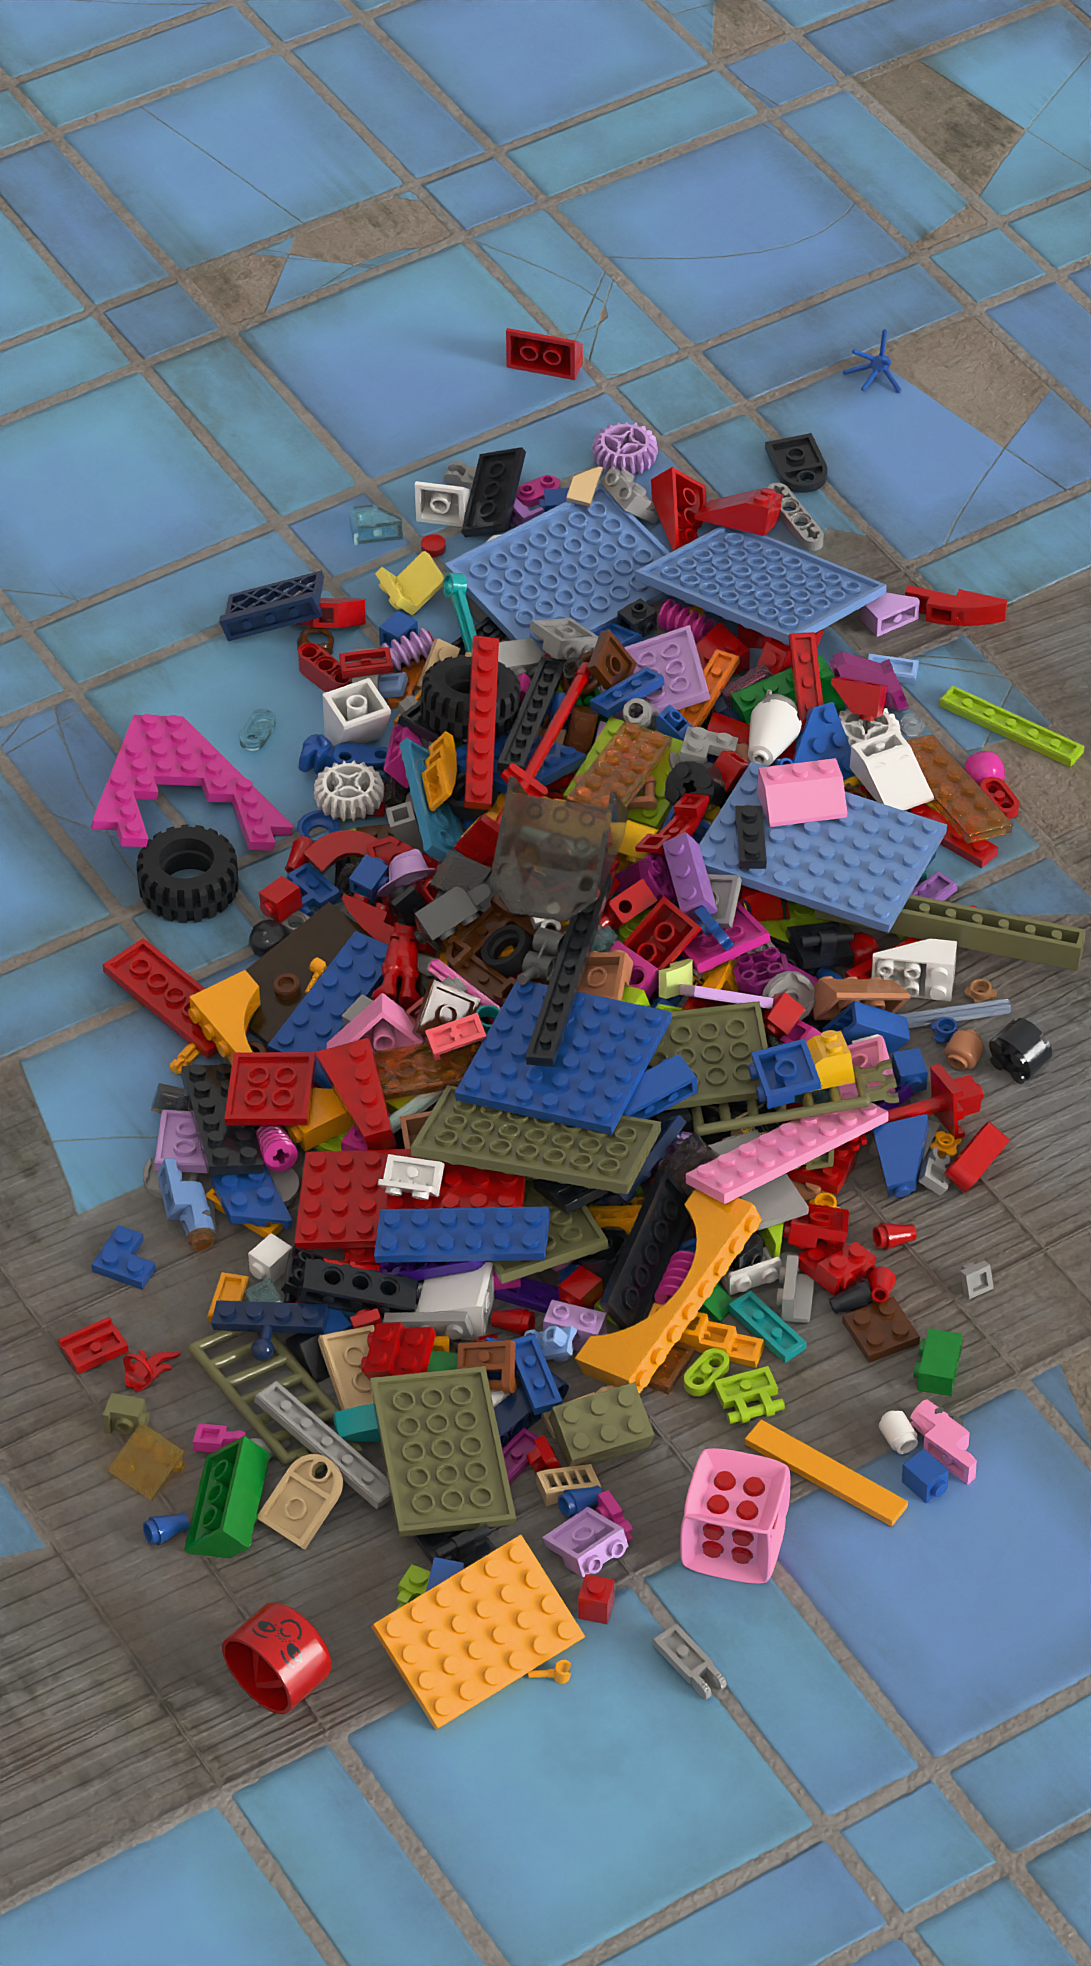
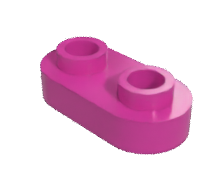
(533, 490)

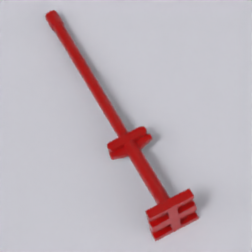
(481, 839)
(941, 1104)

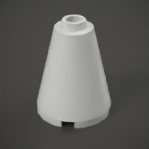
(772, 730)

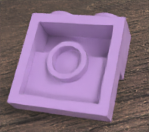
(587, 1541)

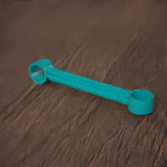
(455, 588)

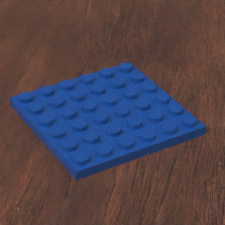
(594, 1070)

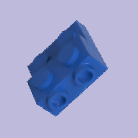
(783, 1073)

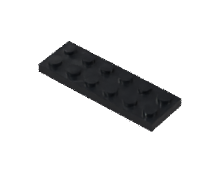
(223, 1146)
(647, 1252)

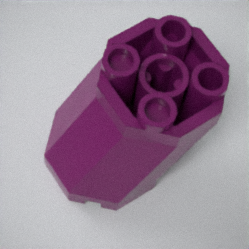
(862, 669)
(655, 873)
(757, 969)

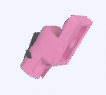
(945, 1439)

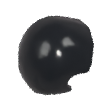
(266, 935)

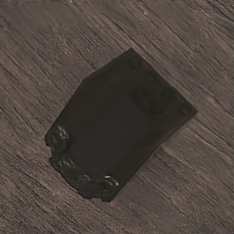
(554, 853)

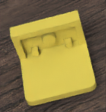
(413, 585)

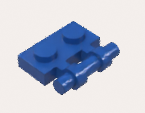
(314, 888)

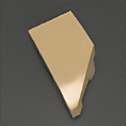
(584, 487)

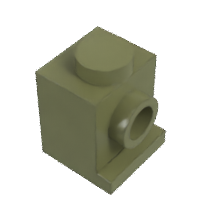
(124, 1413)

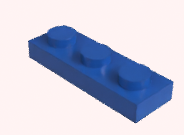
(633, 687)
(535, 1375)

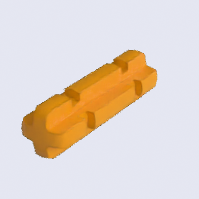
(185, 1058)

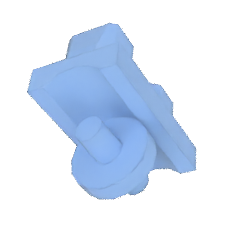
(555, 1342)

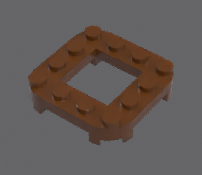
(465, 949)

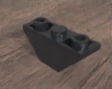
(404, 900)

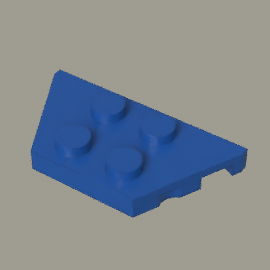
(251, 1199)

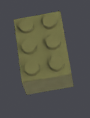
(601, 1426)

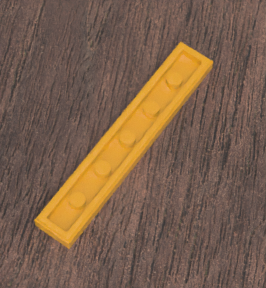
(826, 1473)

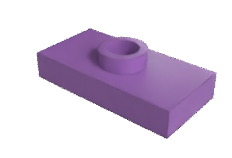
(936, 887)

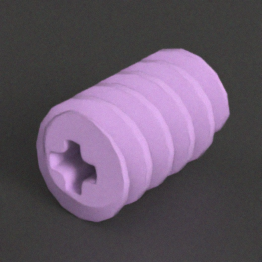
(410, 649)

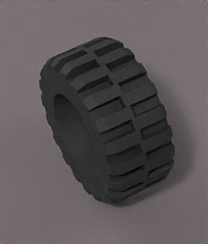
(447, 697)
(187, 897)

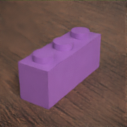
(689, 875)

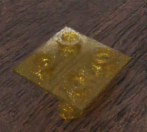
(147, 1461)

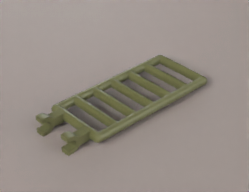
(865, 1097)
(242, 1403)

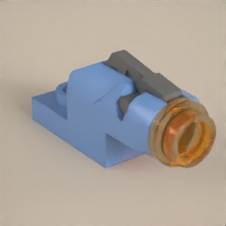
(189, 1204)

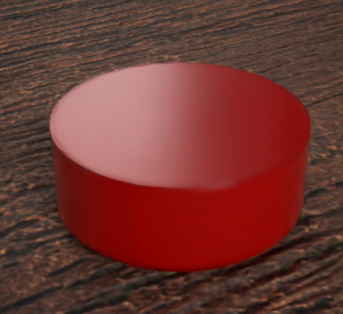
(434, 545)

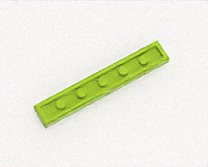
(1011, 726)

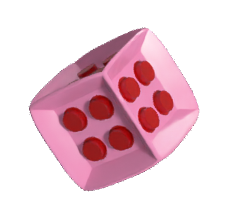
(735, 1515)

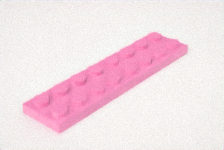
(782, 1151)

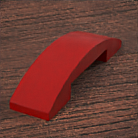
(687, 817)

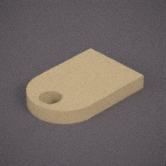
(301, 1500)

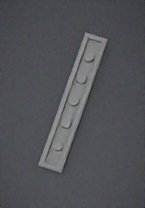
(324, 1441)

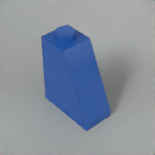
(864, 1021)
(901, 1153)

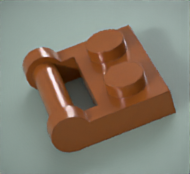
(495, 1356)

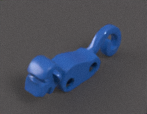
(320, 753)

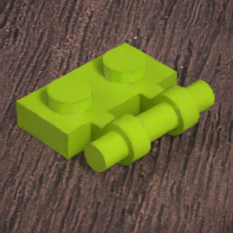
(746, 1388)

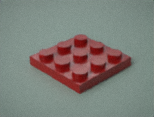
(270, 1088)

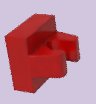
(543, 1456)

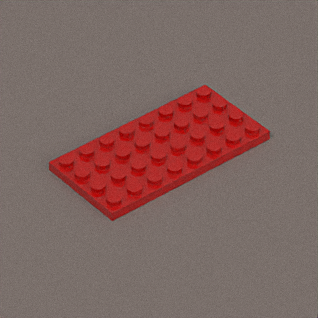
(344, 1201)

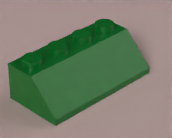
(746, 699)
(228, 1500)

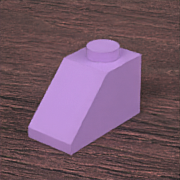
(889, 612)

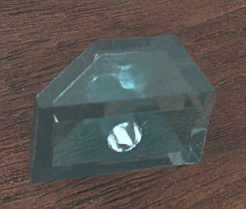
(374, 524)

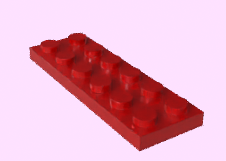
(161, 989)

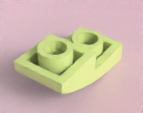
(671, 978)

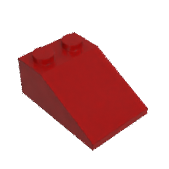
(748, 511)

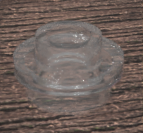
(912, 725)

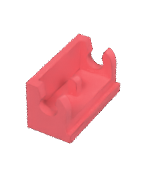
(455, 1035)

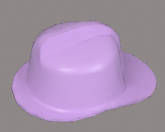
(406, 870)

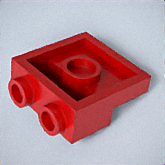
(828, 1178)
(820, 1223)
(836, 1264)
(397, 1350)

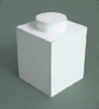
(269, 1258)

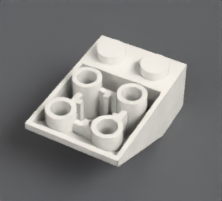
(890, 771)
(920, 968)

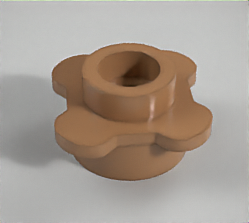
(980, 991)

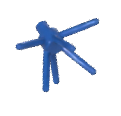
(878, 364)

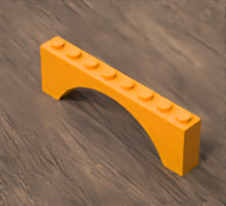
(224, 1017)
(640, 1349)

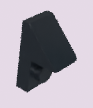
(308, 1354)

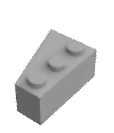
(520, 656)

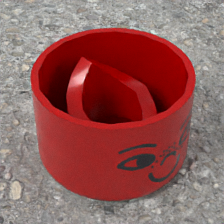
(277, 1657)

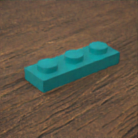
(768, 1326)

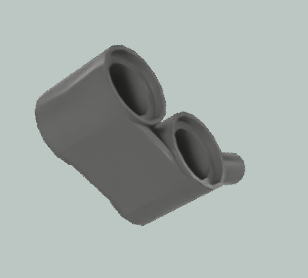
(541, 963)

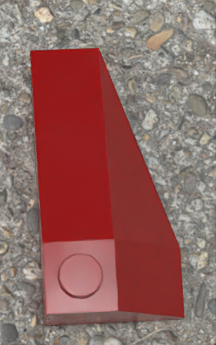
(676, 502)

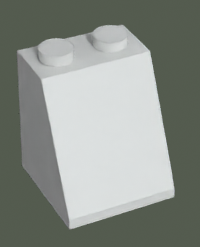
(355, 713)
(460, 1292)

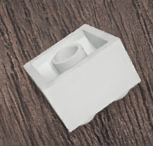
(441, 503)

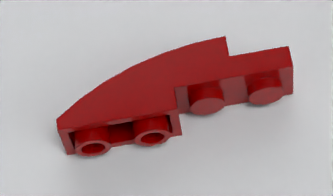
(961, 609)
(376, 920)

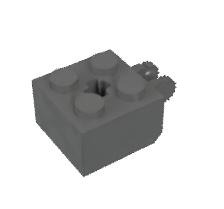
(452, 908)

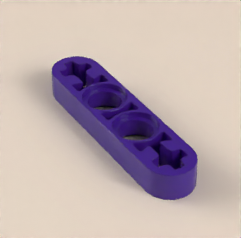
(430, 1269)

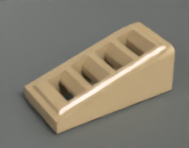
(555, 1476)

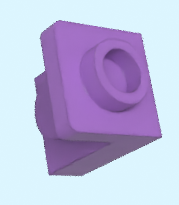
(522, 513)

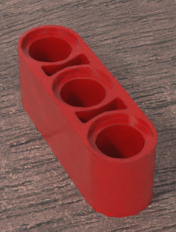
(320, 667)
(976, 1157)

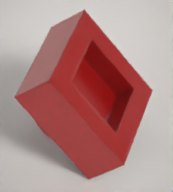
(365, 1318)

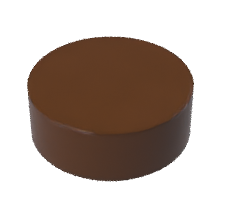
(286, 986)

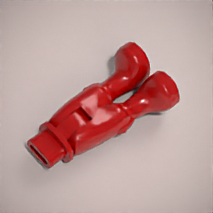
(401, 962)

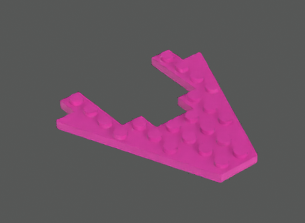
(175, 753)

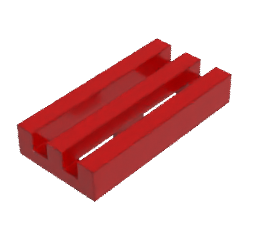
(366, 666)

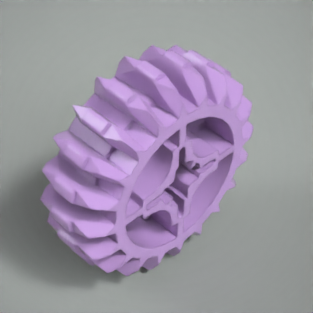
(625, 448)

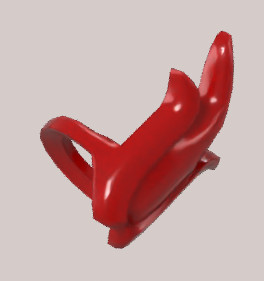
(145, 1371)

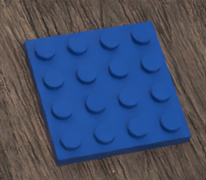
(557, 763)

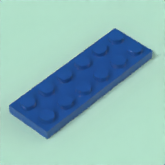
(319, 1015)
(462, 1234)

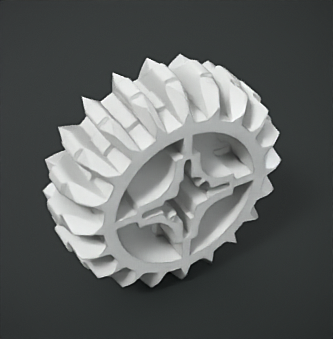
(856, 728)
(348, 797)

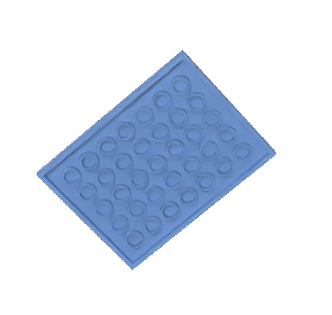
(562, 566)
(760, 583)
(842, 866)

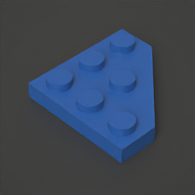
(824, 739)

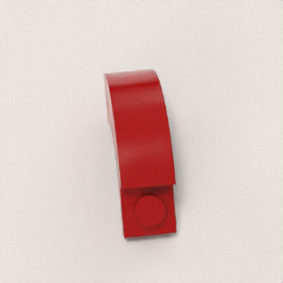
(336, 846)

